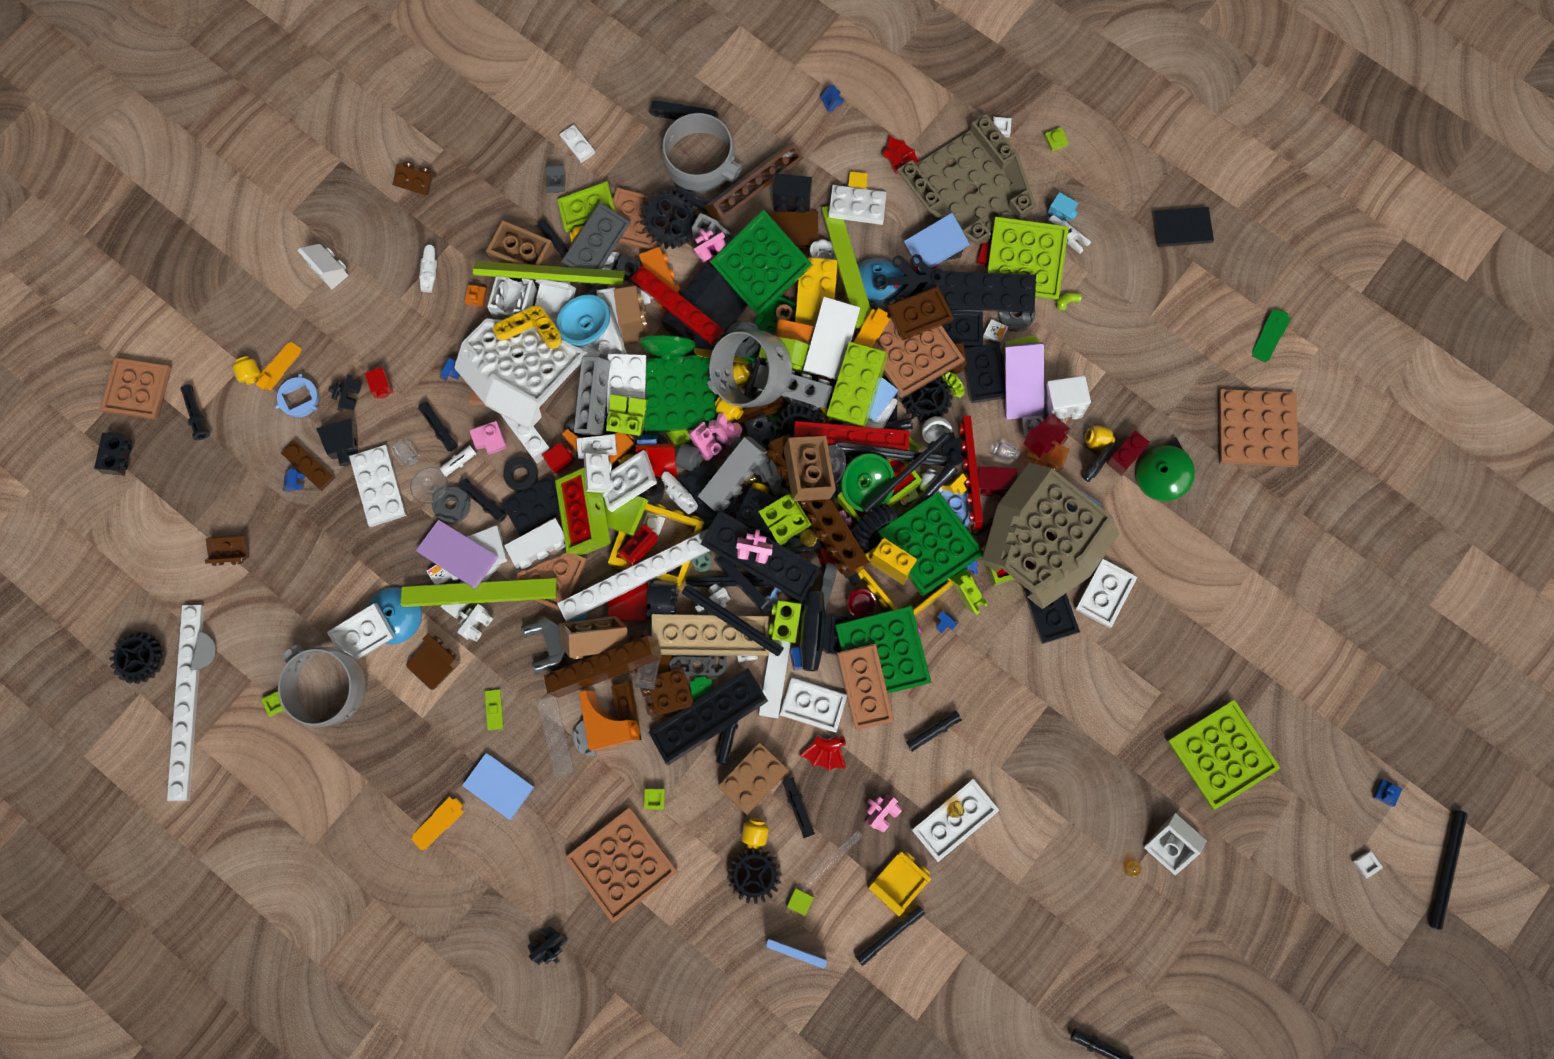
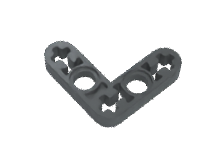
(828, 582)
(707, 663)

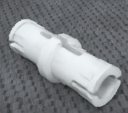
(458, 459)

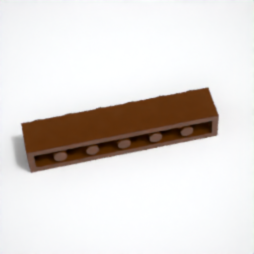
(753, 182)
(602, 666)

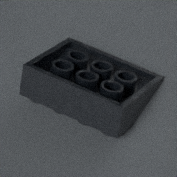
(714, 298)

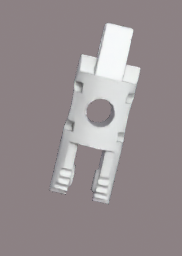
(1073, 234)
(428, 269)
(678, 493)

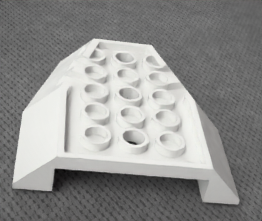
(516, 384)

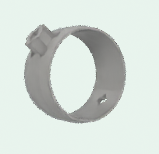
(707, 124)
(722, 360)
(287, 686)

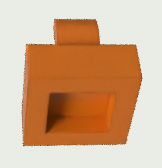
(475, 295)

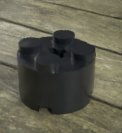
(662, 598)

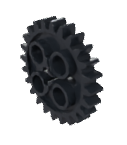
(653, 211)

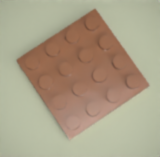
(917, 359)
(1258, 428)
(621, 865)

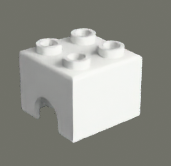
(511, 297)
(1067, 397)

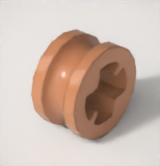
(785, 308)

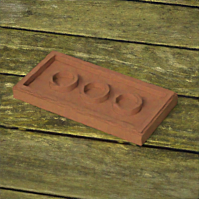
(865, 687)

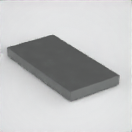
(596, 239)

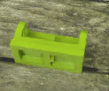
(968, 591)

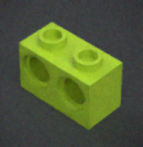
(790, 621)

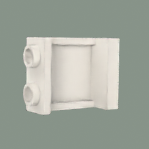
(553, 297)

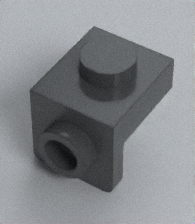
(555, 178)

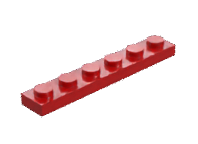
(677, 305)
(854, 434)
(969, 463)

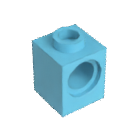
(1063, 208)

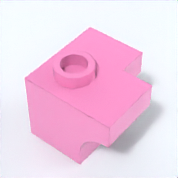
(489, 437)

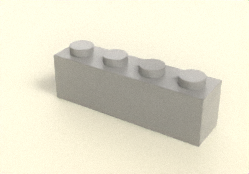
(732, 474)

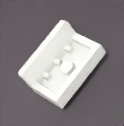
(597, 473)

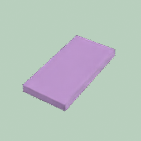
(1024, 380)
(457, 554)

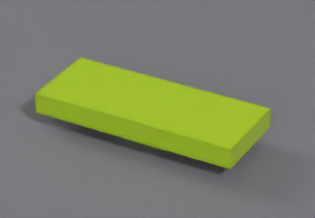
(494, 710)

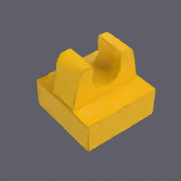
(956, 484)

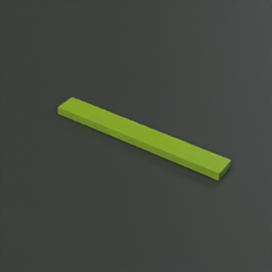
(847, 265)
(549, 273)
(485, 592)

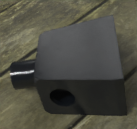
(340, 440)

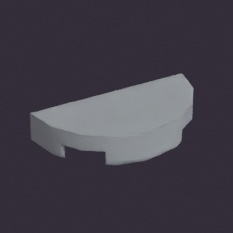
(203, 652)
(580, 740)

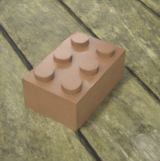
(519, 246)
(631, 314)
(809, 468)
(592, 636)
(753, 779)

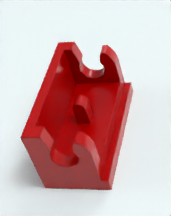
(638, 545)

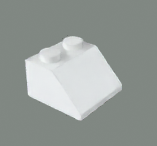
(324, 264)
(1175, 844)

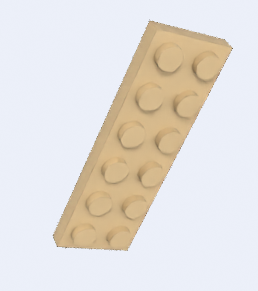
(706, 635)

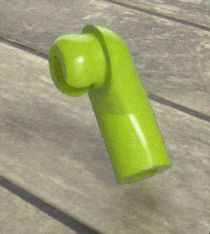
(1066, 298)

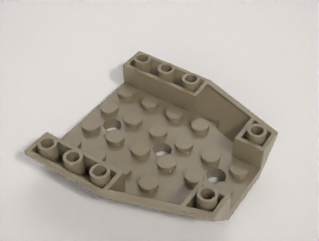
(982, 162)
(1019, 530)

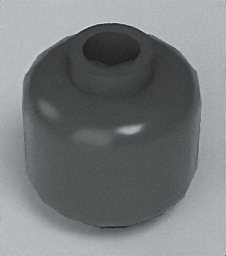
(687, 457)

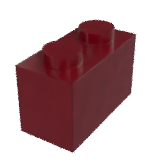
(1047, 436)
(1128, 452)
(995, 480)

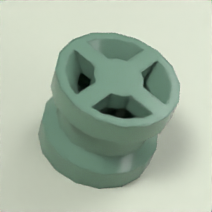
(705, 558)

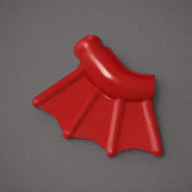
(899, 153)
(826, 752)

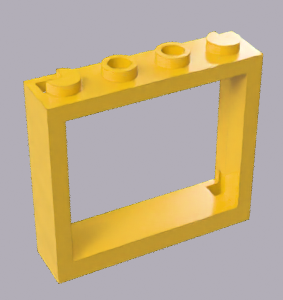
(676, 515)
(886, 603)

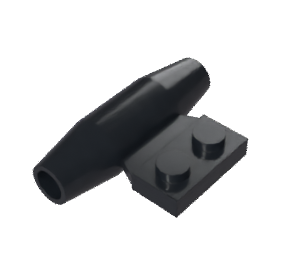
(818, 632)

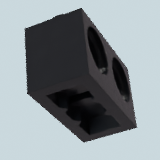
(108, 453)

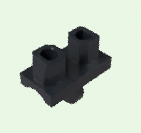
(349, 386)
(952, 449)
(549, 949)

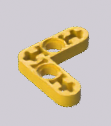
(534, 321)

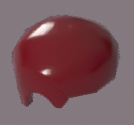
(861, 602)

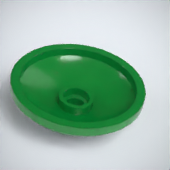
(667, 346)
(876, 475)
(1166, 485)

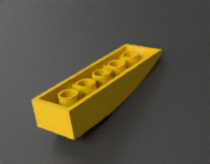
(812, 287)

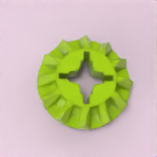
(954, 383)

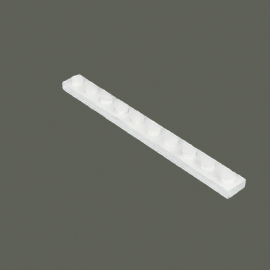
(633, 577)
(185, 706)

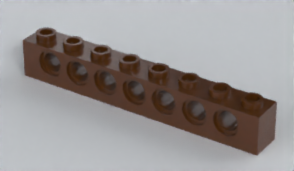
(827, 511)

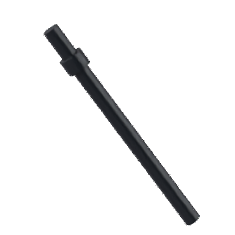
(932, 448)

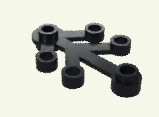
(912, 277)

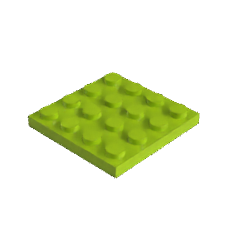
(1030, 249)
(1223, 755)

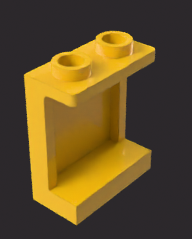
(893, 561)
(900, 882)

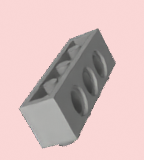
(592, 396)
(821, 396)

